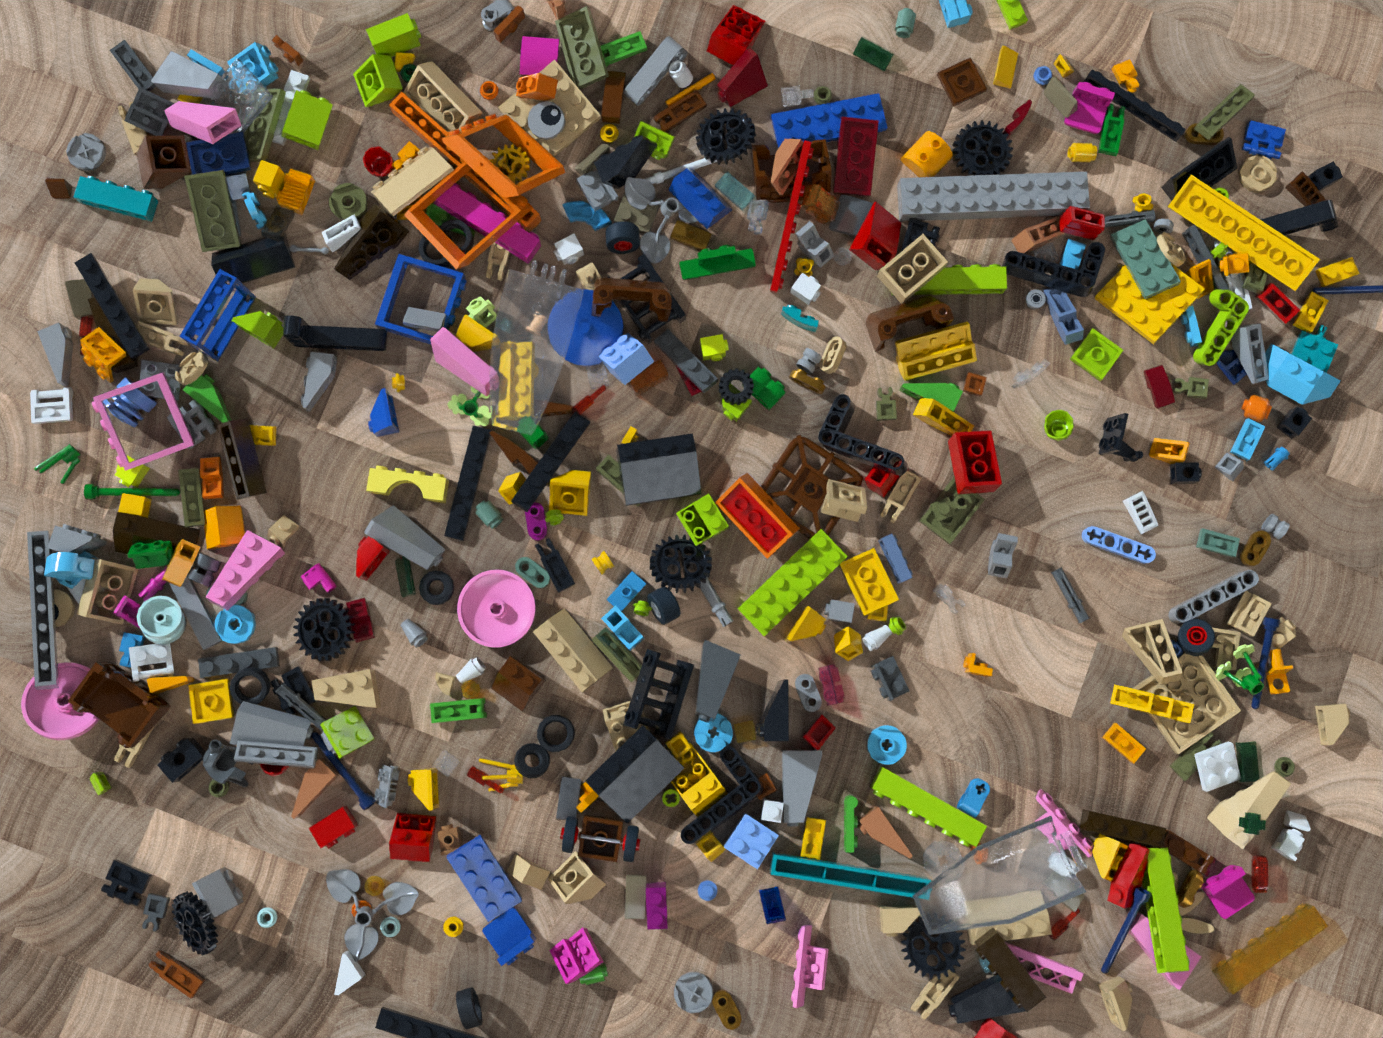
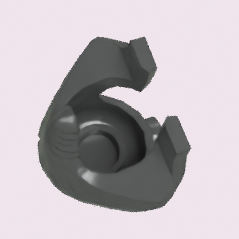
(220, 764)

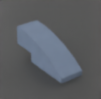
(1064, 315)

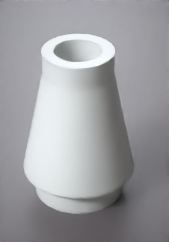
(875, 638)
(471, 670)

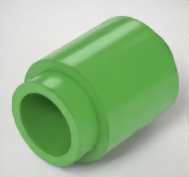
(595, 976)

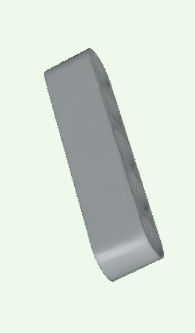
(1222, 595)

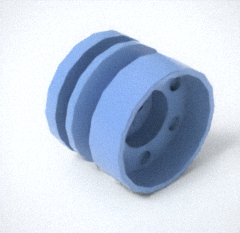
(129, 404)

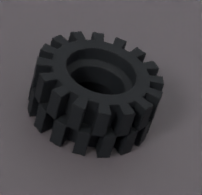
(742, 377)

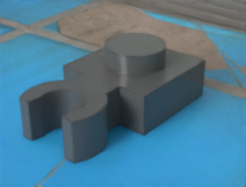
(155, 908)

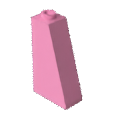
(203, 120)
(460, 360)
(1141, 933)

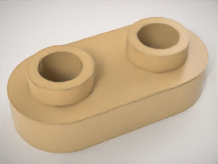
(833, 355)

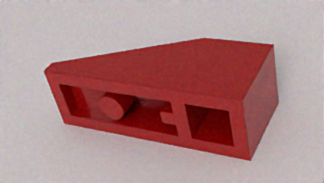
(1128, 875)

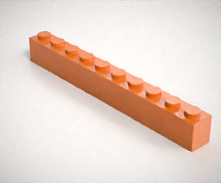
(432, 134)

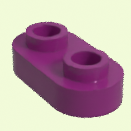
(536, 521)

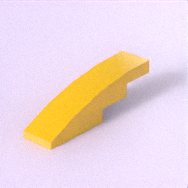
(1152, 704)

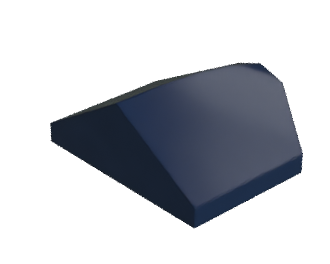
(1231, 366)

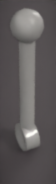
(293, 248)

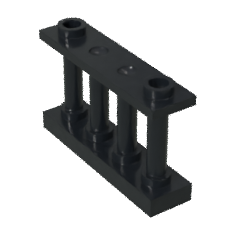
(676, 312)
(674, 698)

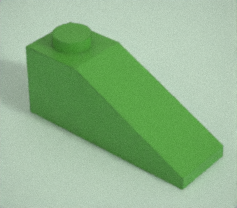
(942, 392)
(208, 396)

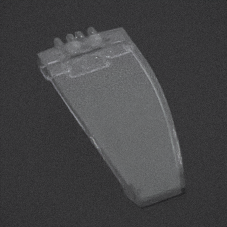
(529, 346)

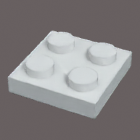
(1217, 766)

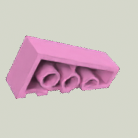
(244, 568)

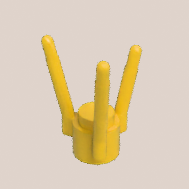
(512, 776)

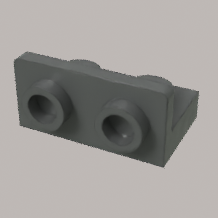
(890, 678)

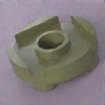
(339, 197)

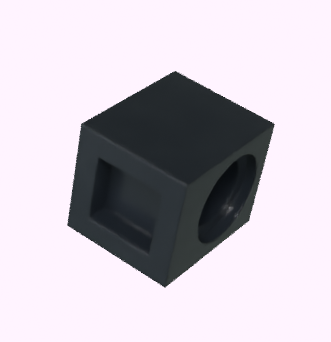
(1320, 181)
(1287, 425)
(1177, 475)

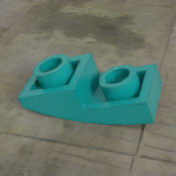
(793, 314)

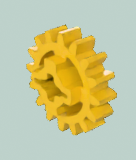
(518, 163)

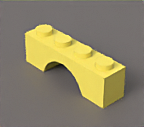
(384, 481)

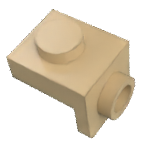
(281, 531)
(1284, 633)

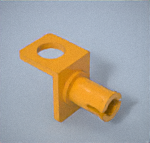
(1277, 671)

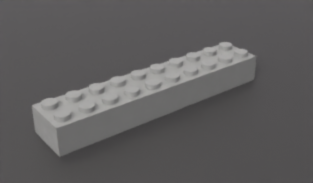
(991, 196)

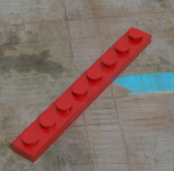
(794, 209)

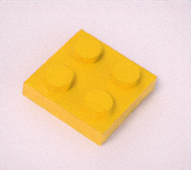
(211, 701)

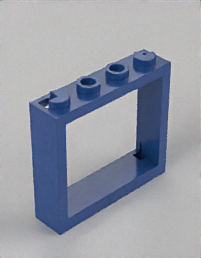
(393, 289)
(209, 309)

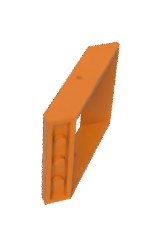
(488, 171)
(441, 241)

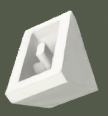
(349, 973)

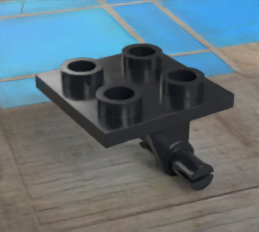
(1113, 442)

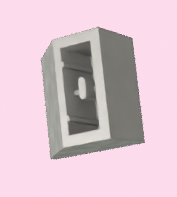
(74, 540)

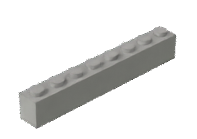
(42, 612)

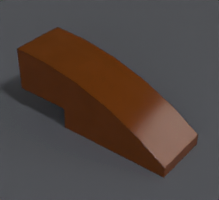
(613, 97)

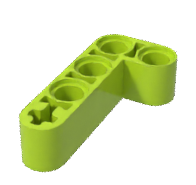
(1203, 354)

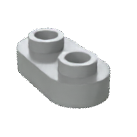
(808, 692)

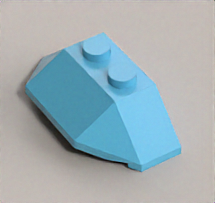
(1297, 378)

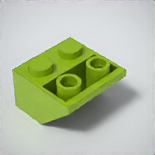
(702, 520)

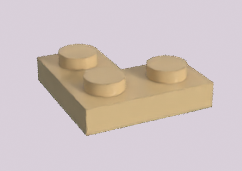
(1226, 644)

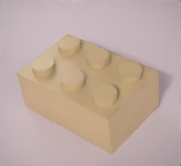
(912, 268)

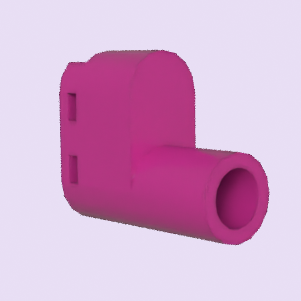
(317, 576)

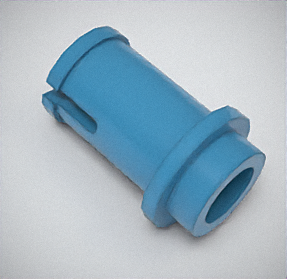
(1280, 455)

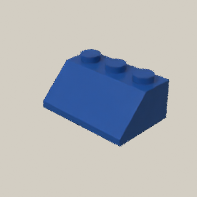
(699, 197)

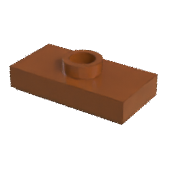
(509, 24)

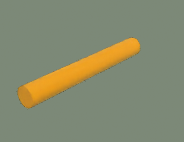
(698, 85)

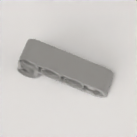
(654, 70)

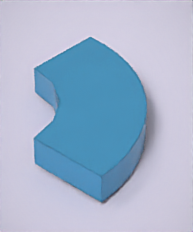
(584, 212)

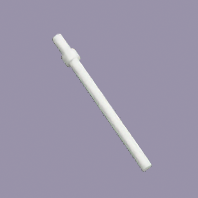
(660, 177)

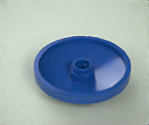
(593, 333)

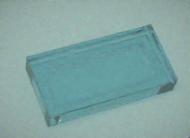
(734, 191)

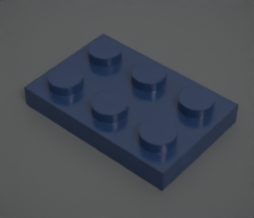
(226, 154)

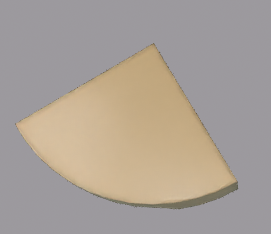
(445, 682)

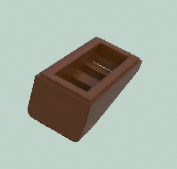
(1305, 183)
(554, 409)

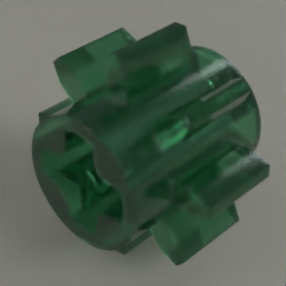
(1252, 823)

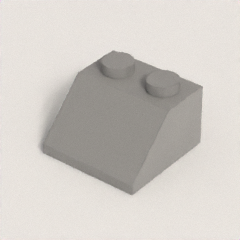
(218, 892)

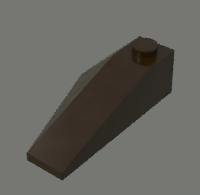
(377, 236)
(135, 529)

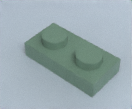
(1218, 543)

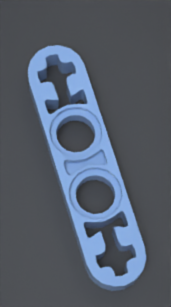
(1119, 541)

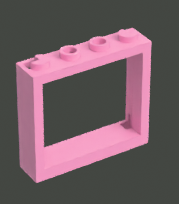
(114, 441)

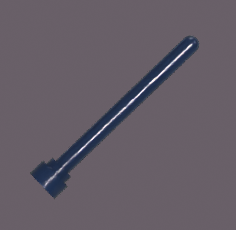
(1348, 289)
(1270, 625)
(365, 799)
(1140, 897)

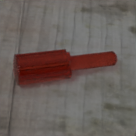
(85, 328)
(588, 401)
(476, 774)
(1062, 925)

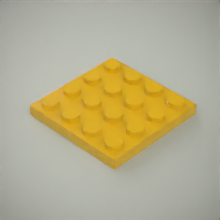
(1152, 315)

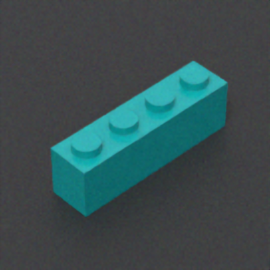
(115, 198)

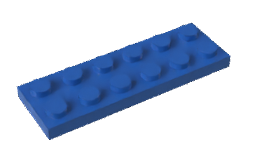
(824, 120)

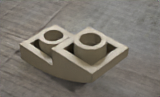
(635, 896)

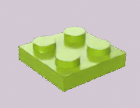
(1096, 354)
(347, 732)

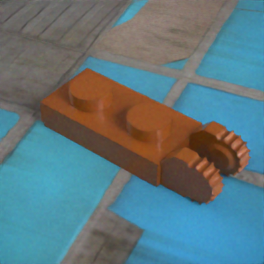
(177, 974)

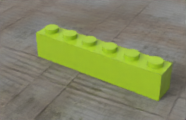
(967, 281)
(927, 806)
(1164, 913)

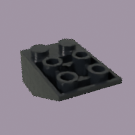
(624, 161)

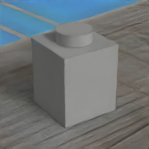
(839, 611)

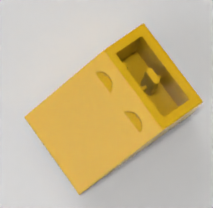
(697, 783)

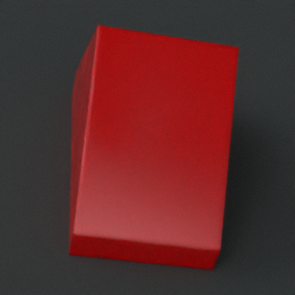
(818, 732)

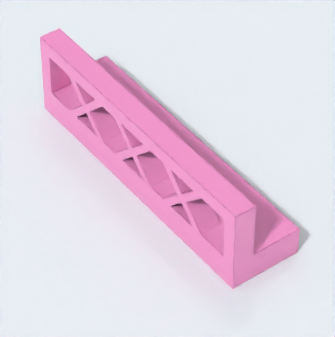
(1050, 964)

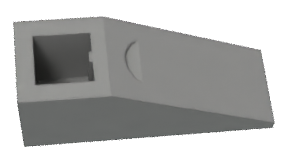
(319, 376)

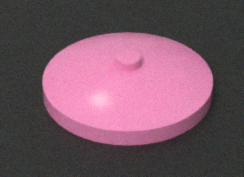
(496, 608)
(49, 710)

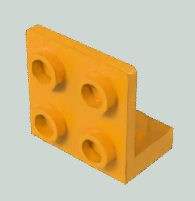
(101, 353)

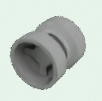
(808, 361)
(1275, 526)

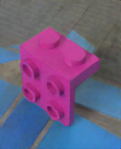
(1090, 107)
(1228, 891)

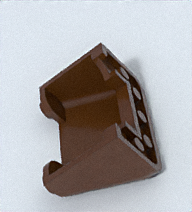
(763, 163)
(636, 290)
(883, 323)
(119, 702)

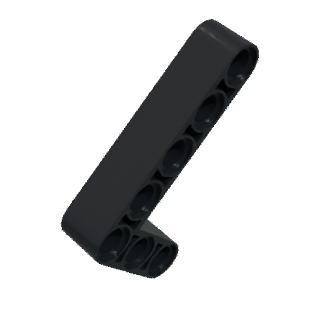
(1303, 218)
(1057, 271)
(328, 337)
(856, 445)
(727, 801)

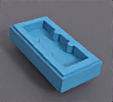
(626, 591)

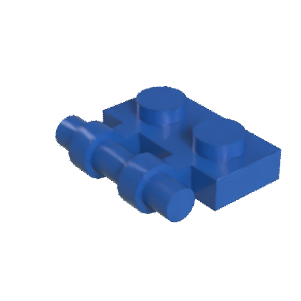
(1266, 135)

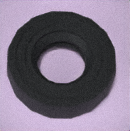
(428, 579)
(537, 750)

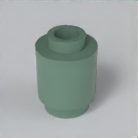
(905, 23)
(489, 514)

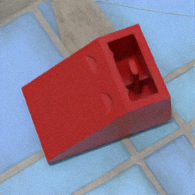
(735, 34)
(877, 237)

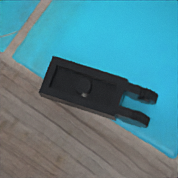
(555, 567)

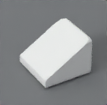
(1296, 821)

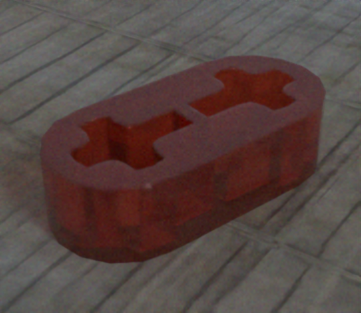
(1259, 874)

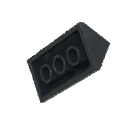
(1208, 168)
(254, 259)

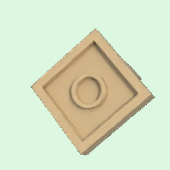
(844, 500)

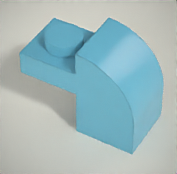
(66, 564)
(622, 628)

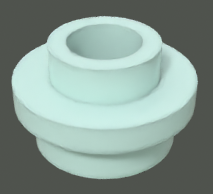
(261, 917)
(384, 927)

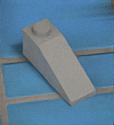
(58, 348)
(1250, 350)

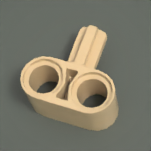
(588, 275)

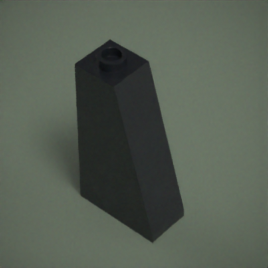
(983, 1002)

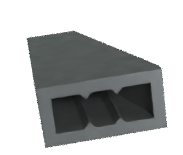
(715, 674)

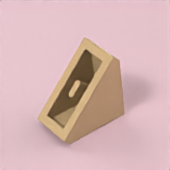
(527, 872)

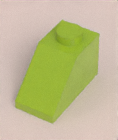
(734, 411)

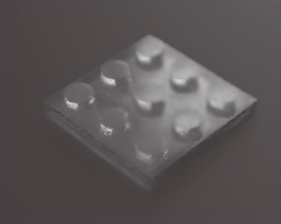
(243, 93)

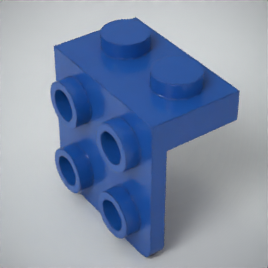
(509, 936)

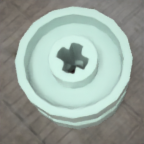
(164, 609)

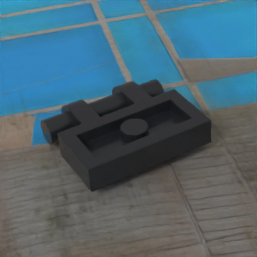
(916, 229)
(297, 681)
(129, 877)

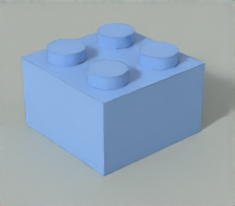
(626, 358)
(750, 840)

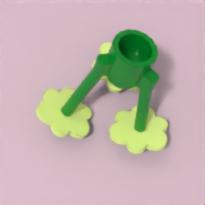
(470, 407)
(1244, 677)

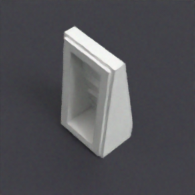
(338, 235)
(1135, 516)

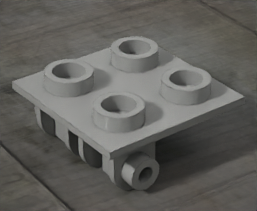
(151, 368)
(383, 794)

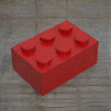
(974, 462)

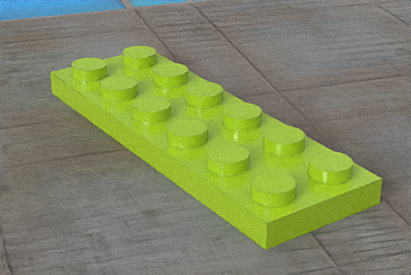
(792, 582)

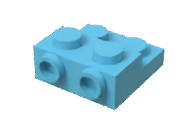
(258, 62)

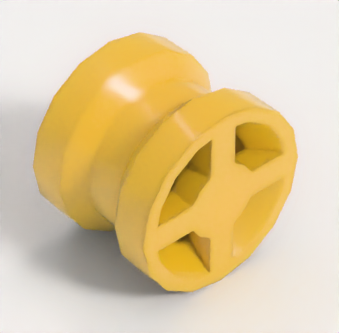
(602, 562)

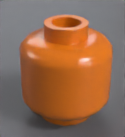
(1256, 408)

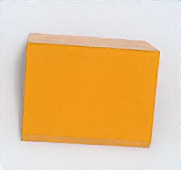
(223, 526)

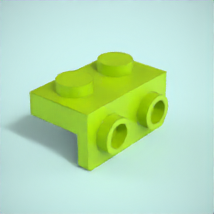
(663, 139)

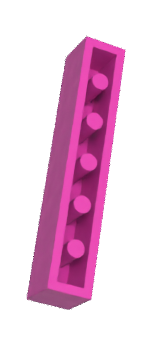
(484, 220)

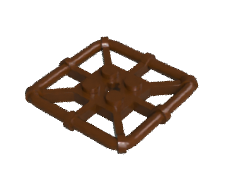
(805, 476)

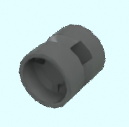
(207, 563)

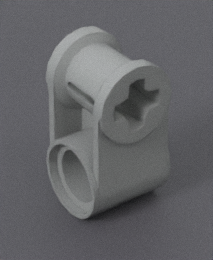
(496, 13)

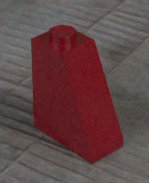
(742, 80)

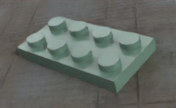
(1145, 259)

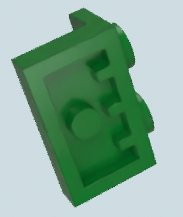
(151, 554)

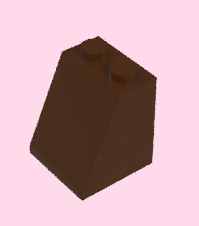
(162, 161)
(517, 683)

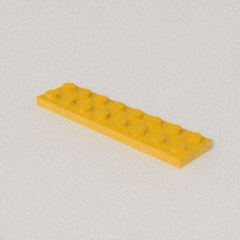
(1243, 232)

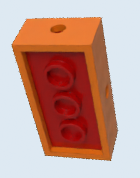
(757, 515)

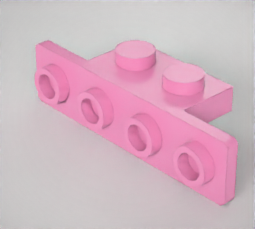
(1063, 824)
(810, 966)

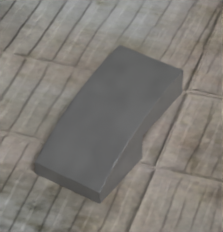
(568, 798)

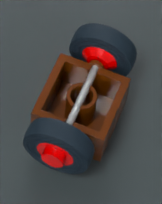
(600, 838)

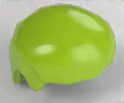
(1058, 425)

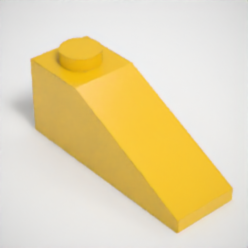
(941, 417)

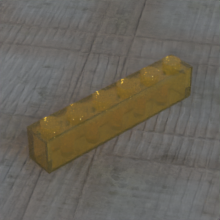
(1269, 948)

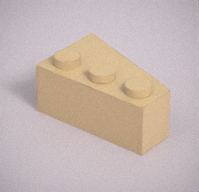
(1155, 650)
(350, 688)

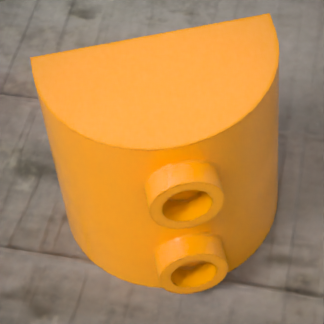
(927, 155)

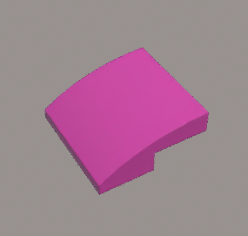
(537, 54)
(576, 956)

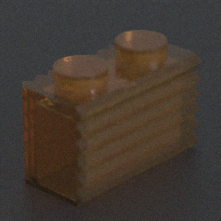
(820, 204)
(649, 377)

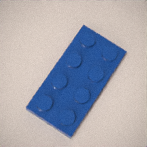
(484, 878)

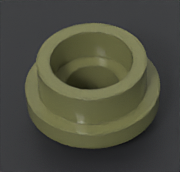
(822, 90)
(1290, 767)
(216, 793)

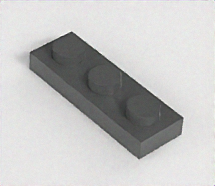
(133, 66)

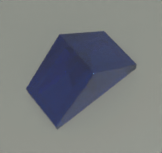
(772, 905)

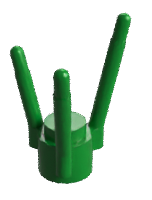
(67, 454)

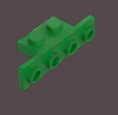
(716, 262)

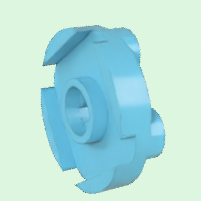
(252, 203)
(243, 632)
(878, 737)
(718, 742)

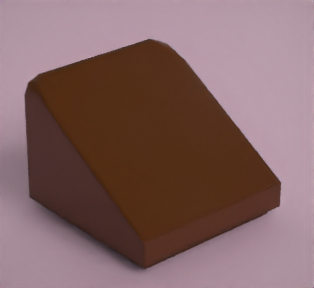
(59, 188)

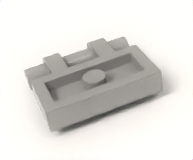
(195, 430)

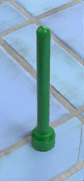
(92, 491)

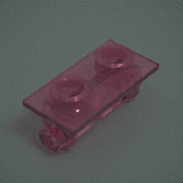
(828, 676)

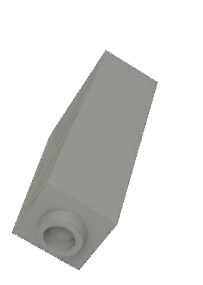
(188, 78)
(405, 537)
(268, 725)
(798, 780)

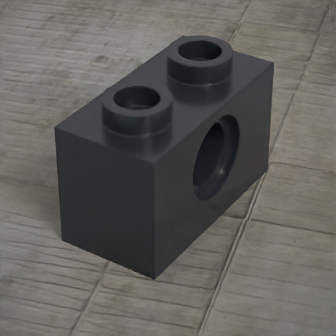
(193, 756)

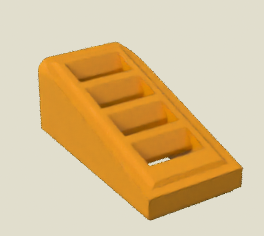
(162, 684)

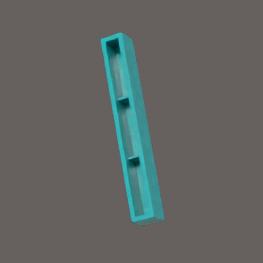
(846, 875)

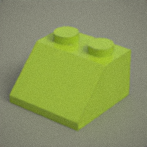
(377, 80)
(261, 326)

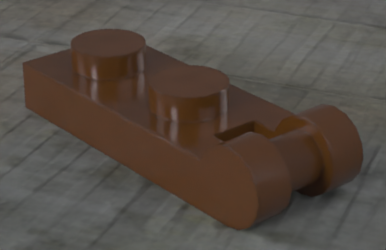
(680, 111)
(1188, 853)

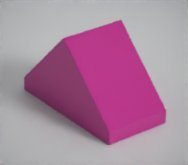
(127, 610)

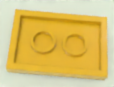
(868, 582)

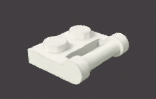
(51, 411)
(151, 655)

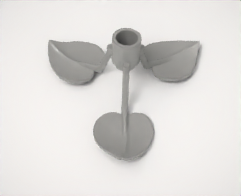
(639, 194)
(359, 938)

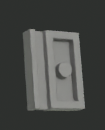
(595, 191)

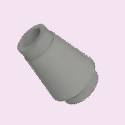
(414, 633)

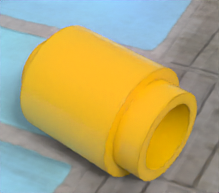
(1082, 152)

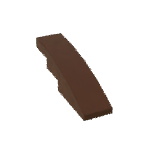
(515, 453)

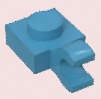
(129, 640)

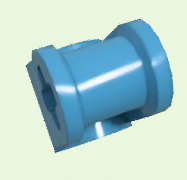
(973, 799)

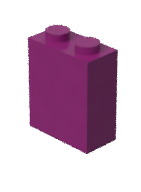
(656, 905)

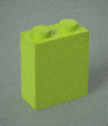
(394, 35)
(307, 119)

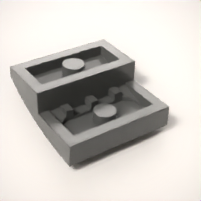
(148, 112)
(850, 215)

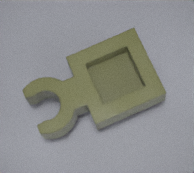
(1194, 387)
(885, 408)
(945, 508)

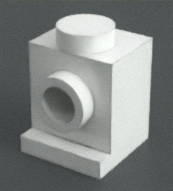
(1289, 843)

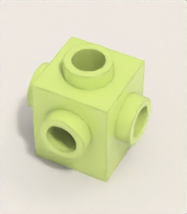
(482, 311)

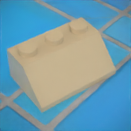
(106, 590)

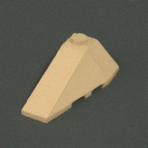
(1257, 799)

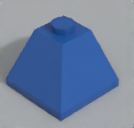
(383, 415)

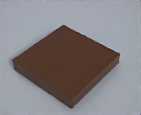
(961, 82)

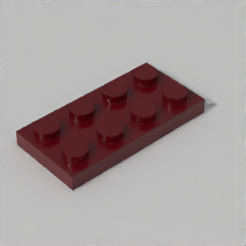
(855, 156)

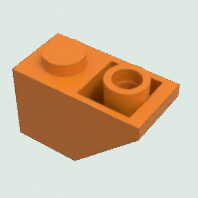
(536, 87)

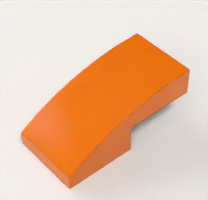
(211, 478)

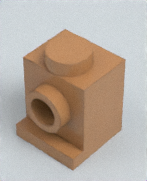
(454, 833)

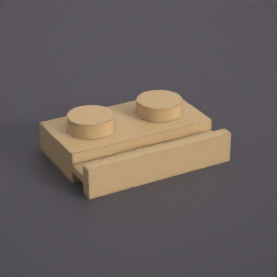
(1249, 613)

